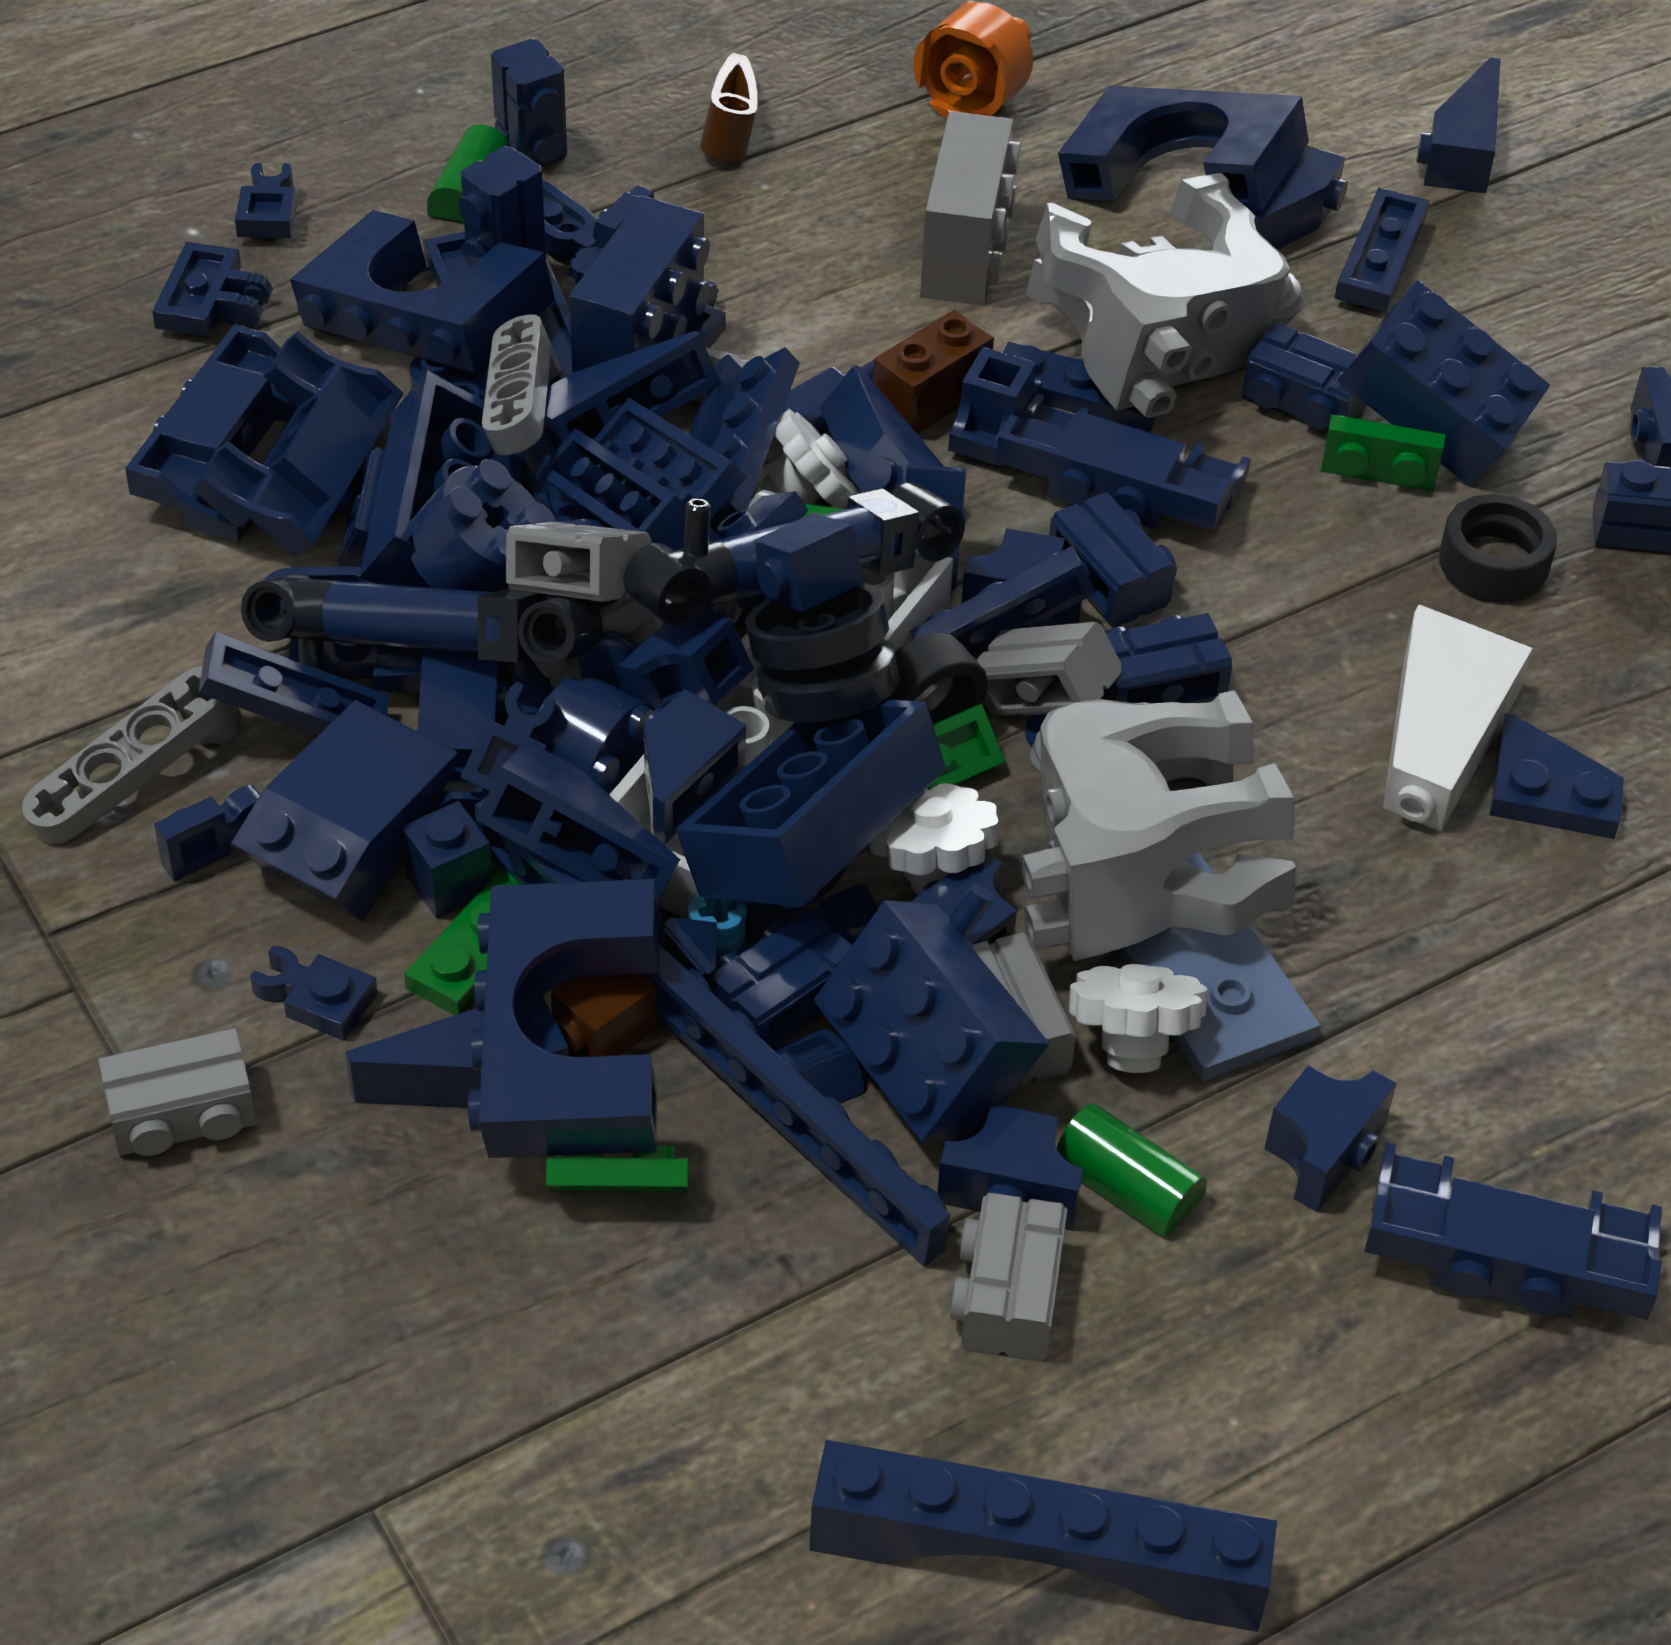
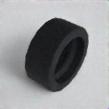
(1495, 577)
(937, 658)

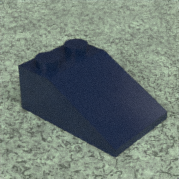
(341, 807)

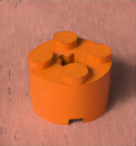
(974, 60)

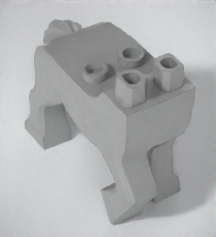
(1161, 310)
(1125, 836)

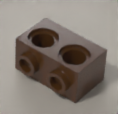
(928, 368)

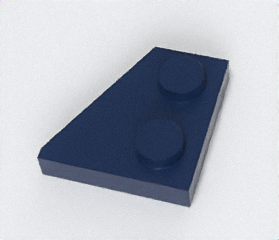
(1553, 783)

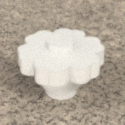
(809, 464)
(939, 835)
(1137, 1011)

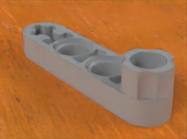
(517, 384)
(203, 723)

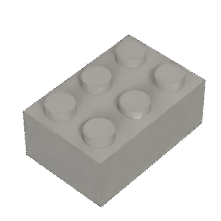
(969, 208)

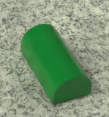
(473, 146)
(1131, 1169)

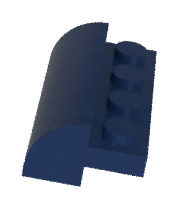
(743, 416)
(642, 474)

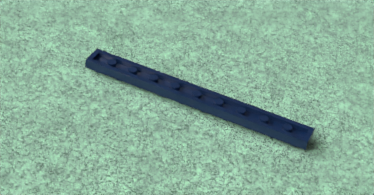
(772, 1085)

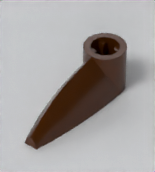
(731, 111)

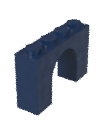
(1250, 134)
(356, 295)
(543, 1100)

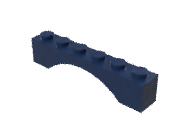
(908, 1506)

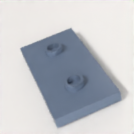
(1249, 998)

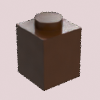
(604, 1013)

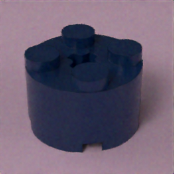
(465, 528)
(596, 729)

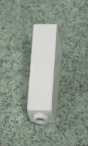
(1448, 712)

